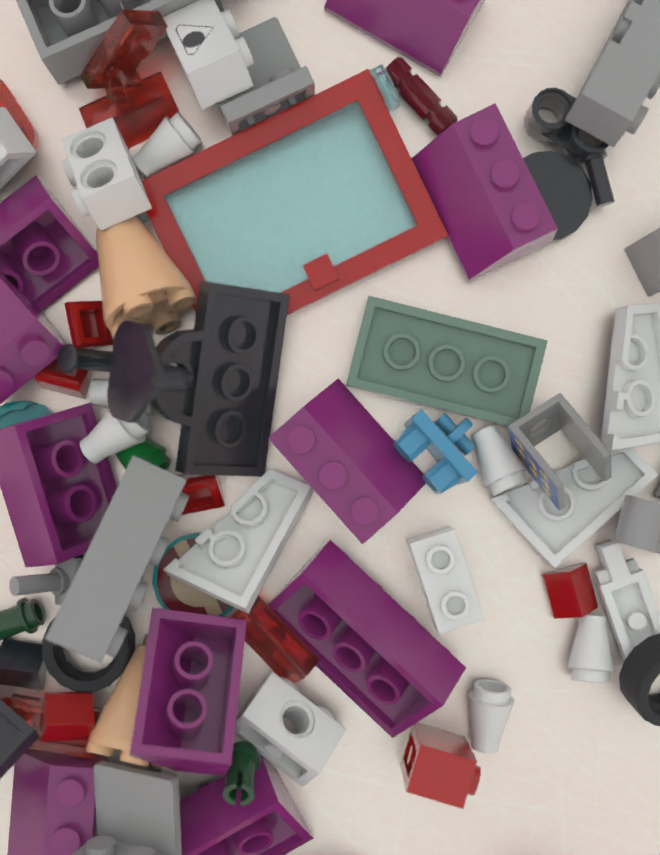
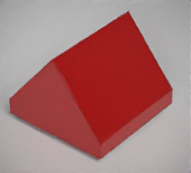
(87, 325)
(69, 383)
(203, 491)
(570, 591)
(67, 716)

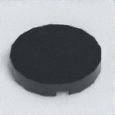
(563, 189)

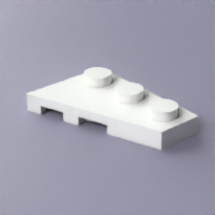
(633, 379)
(587, 499)
(245, 544)

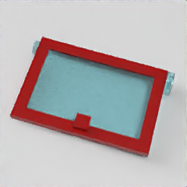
(298, 198)

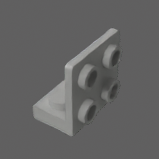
(275, 76)
(134, 812)

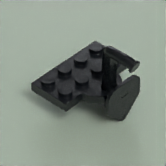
(221, 379)

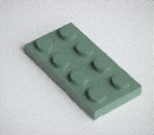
(445, 362)

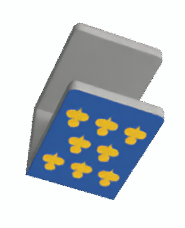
(563, 417)

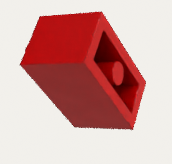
(439, 765)

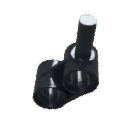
(567, 137)

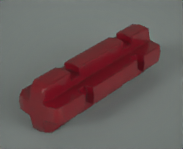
(420, 96)

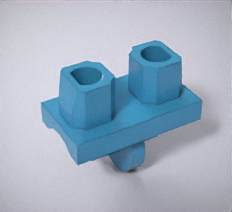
(451, 465)

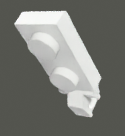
(625, 597)

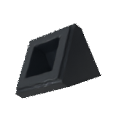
(22, 664)

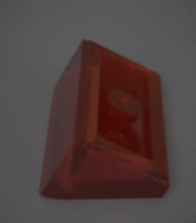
(139, 116)
(276, 642)

